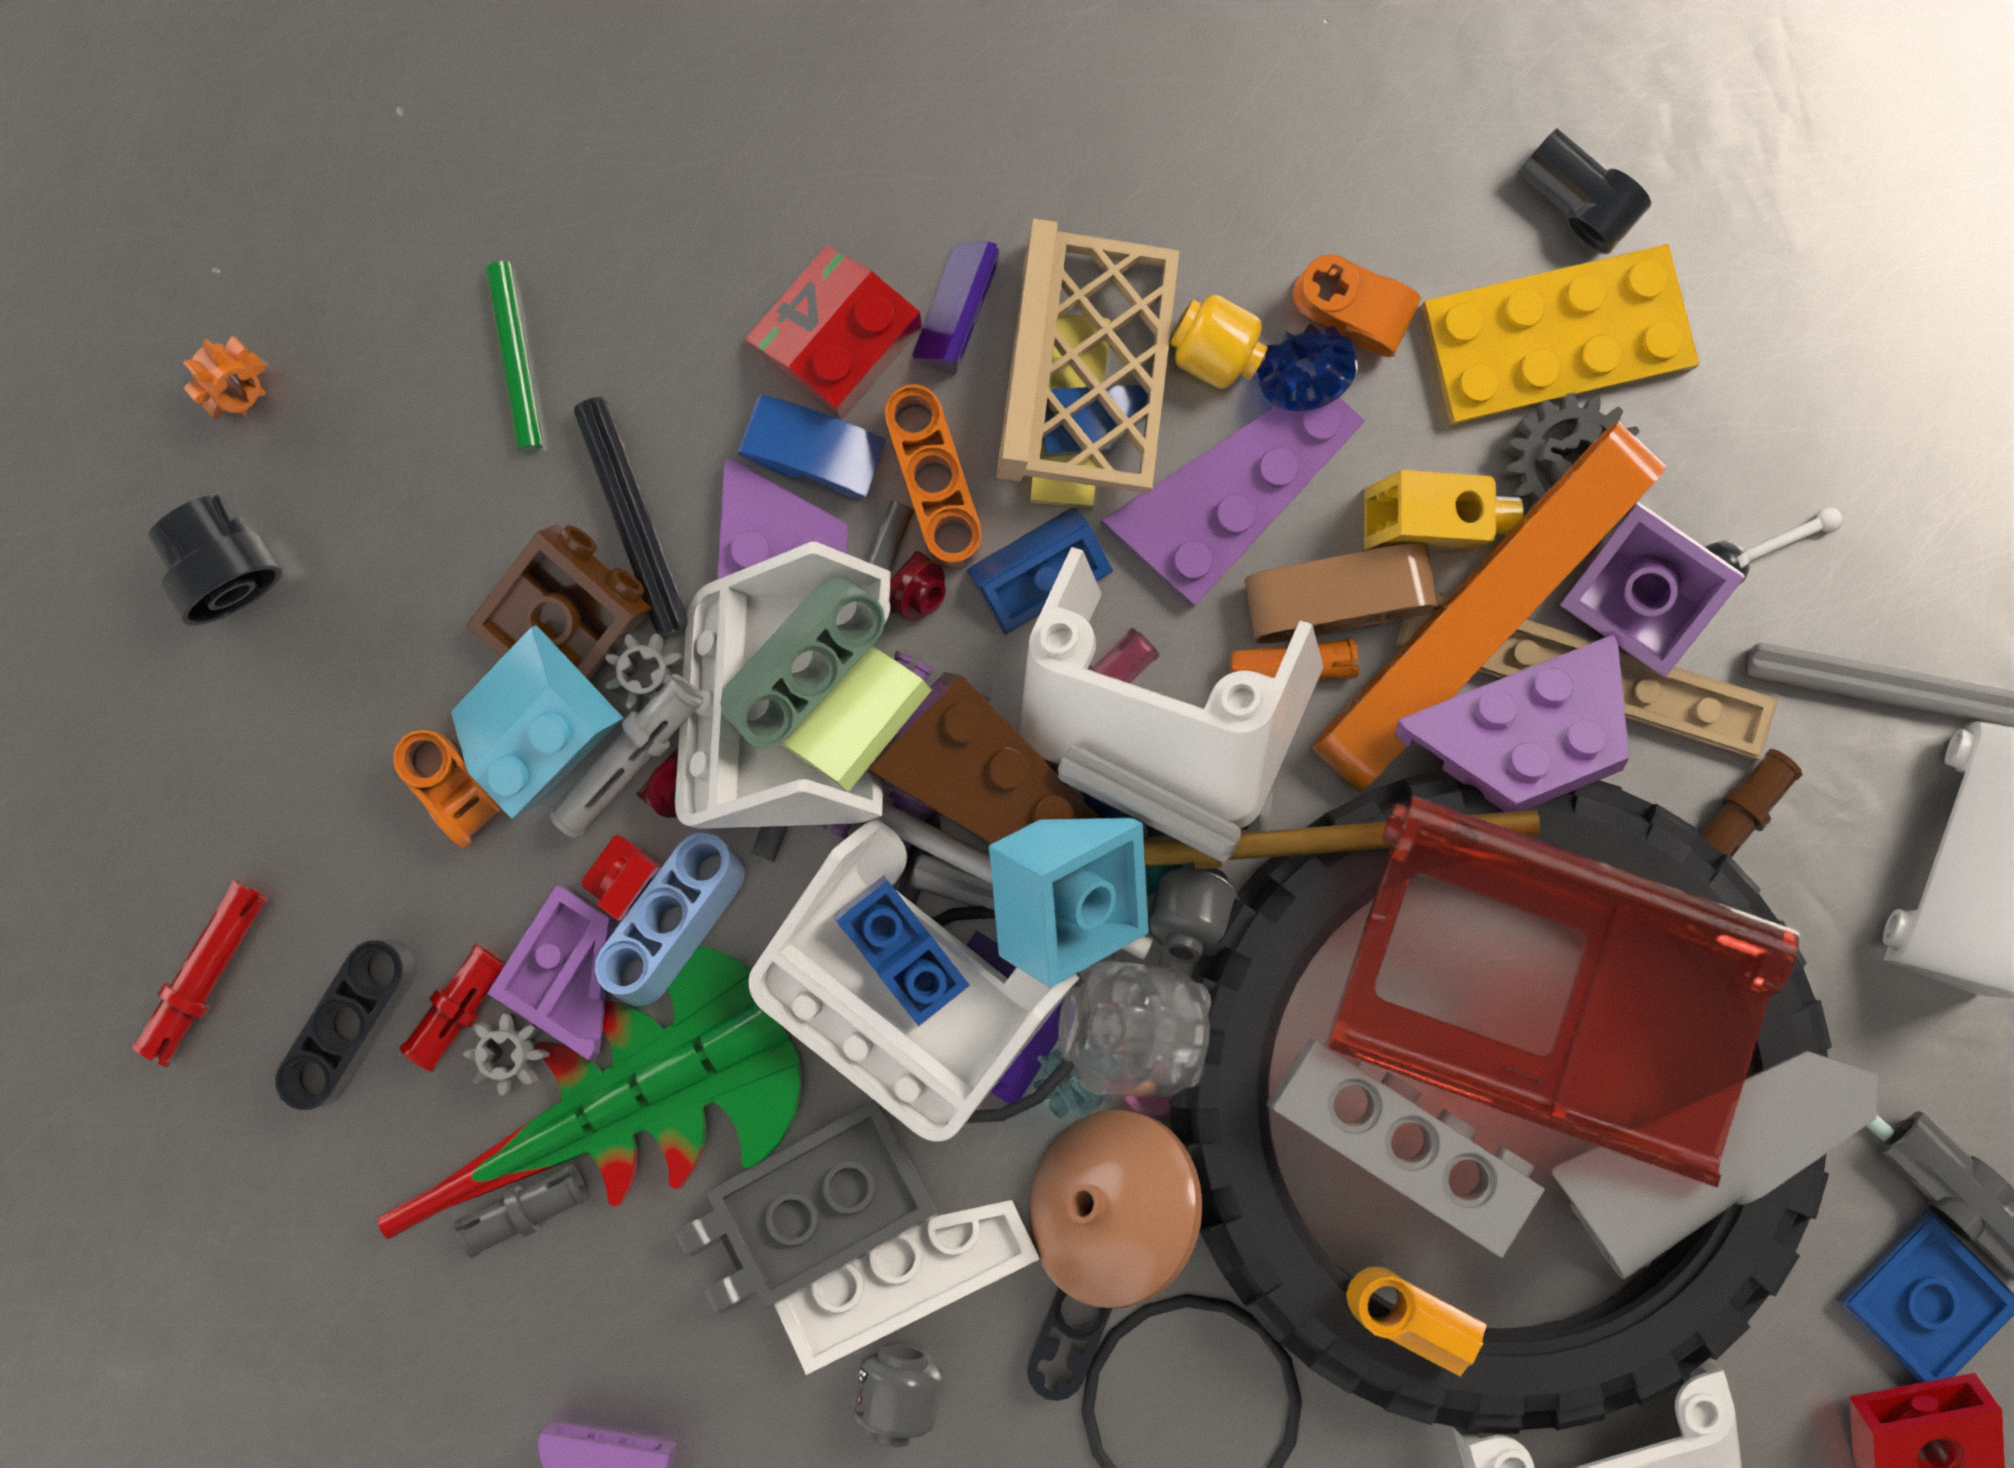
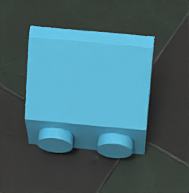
(530, 723)
(1068, 894)

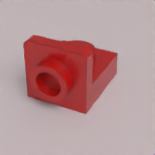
(620, 876)

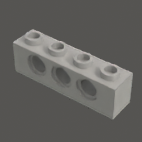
(1487, 1214)

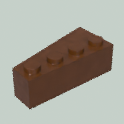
(974, 766)

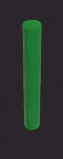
(513, 355)

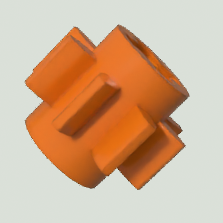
(225, 377)

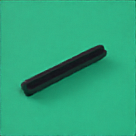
(631, 515)

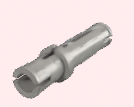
(643, 737)

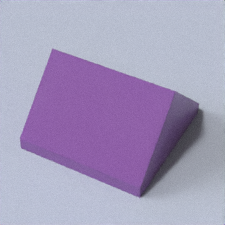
(1650, 588)

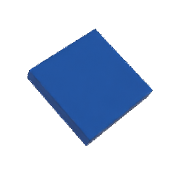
(1929, 1300)

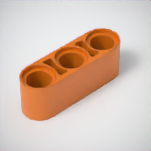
(931, 447)

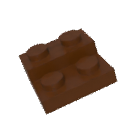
(567, 597)

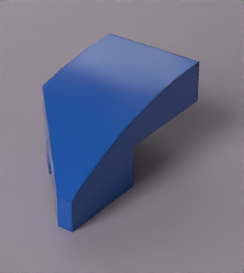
(1092, 419)

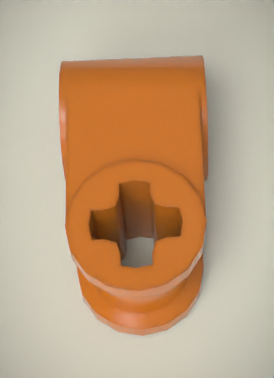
(1363, 305)
(448, 790)

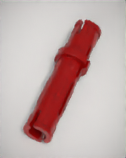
(198, 975)

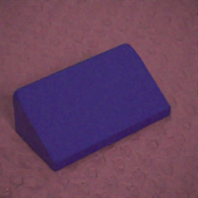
(957, 305)

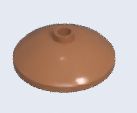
(1141, 1213)

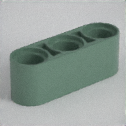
(797, 694)

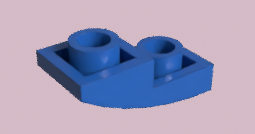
(811, 445)
(901, 950)

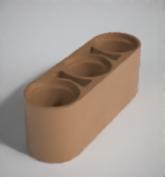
(1342, 592)

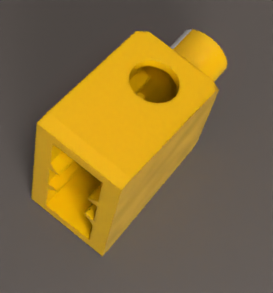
(1437, 509)

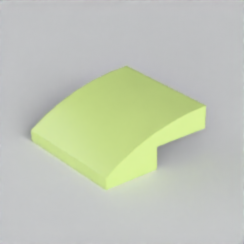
(858, 718)

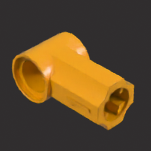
(1418, 1320)

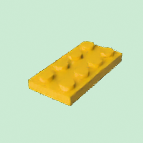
(1559, 334)

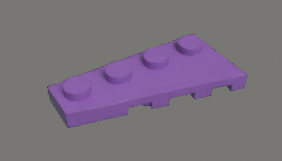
(1229, 495)

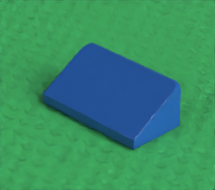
(1023, 572)

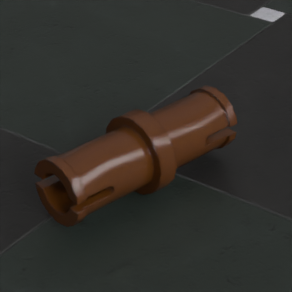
(1751, 804)

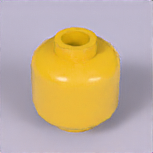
(1217, 341)

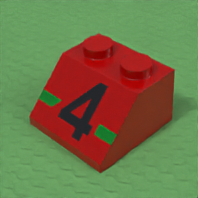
(836, 330)

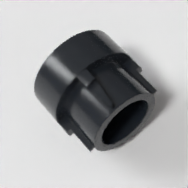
(211, 560)

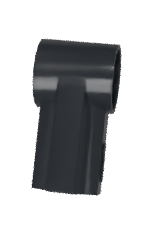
(1598, 201)

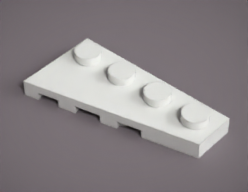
(905, 1282)

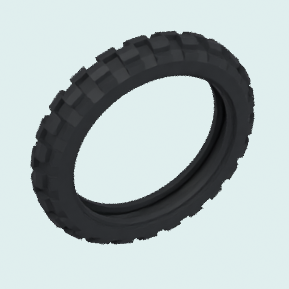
(1523, 1376)

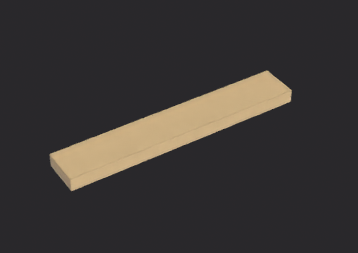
(1677, 705)

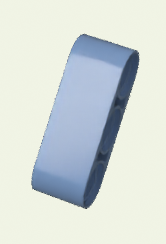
(668, 952)

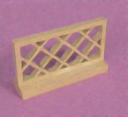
(1033, 352)

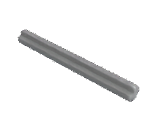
(1881, 683)

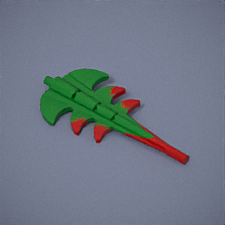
(658, 1083)

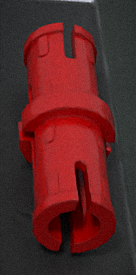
(452, 1008)

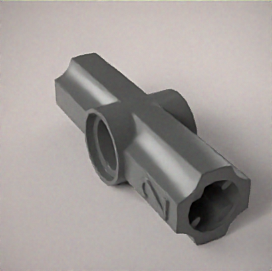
(1960, 1187)

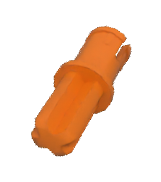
(1335, 655)

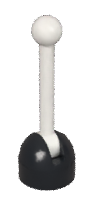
(1827, 520)

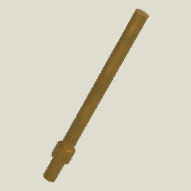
(1311, 841)

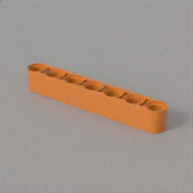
(1491, 602)

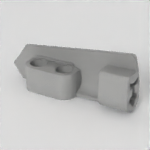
(1778, 1129)

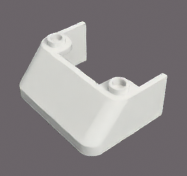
(1209, 756)

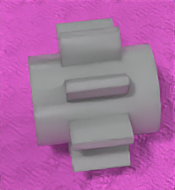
(627, 666)
(489, 1052)

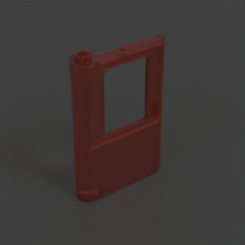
(1652, 1019)

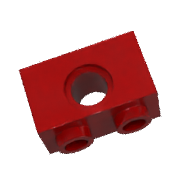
(1928, 1426)

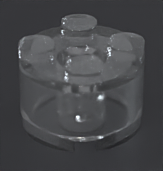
(1136, 1029)

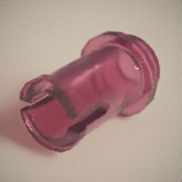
(1127, 658)

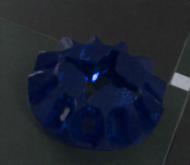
(1295, 390)

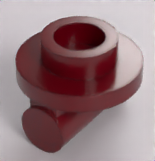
(917, 588)
(661, 787)

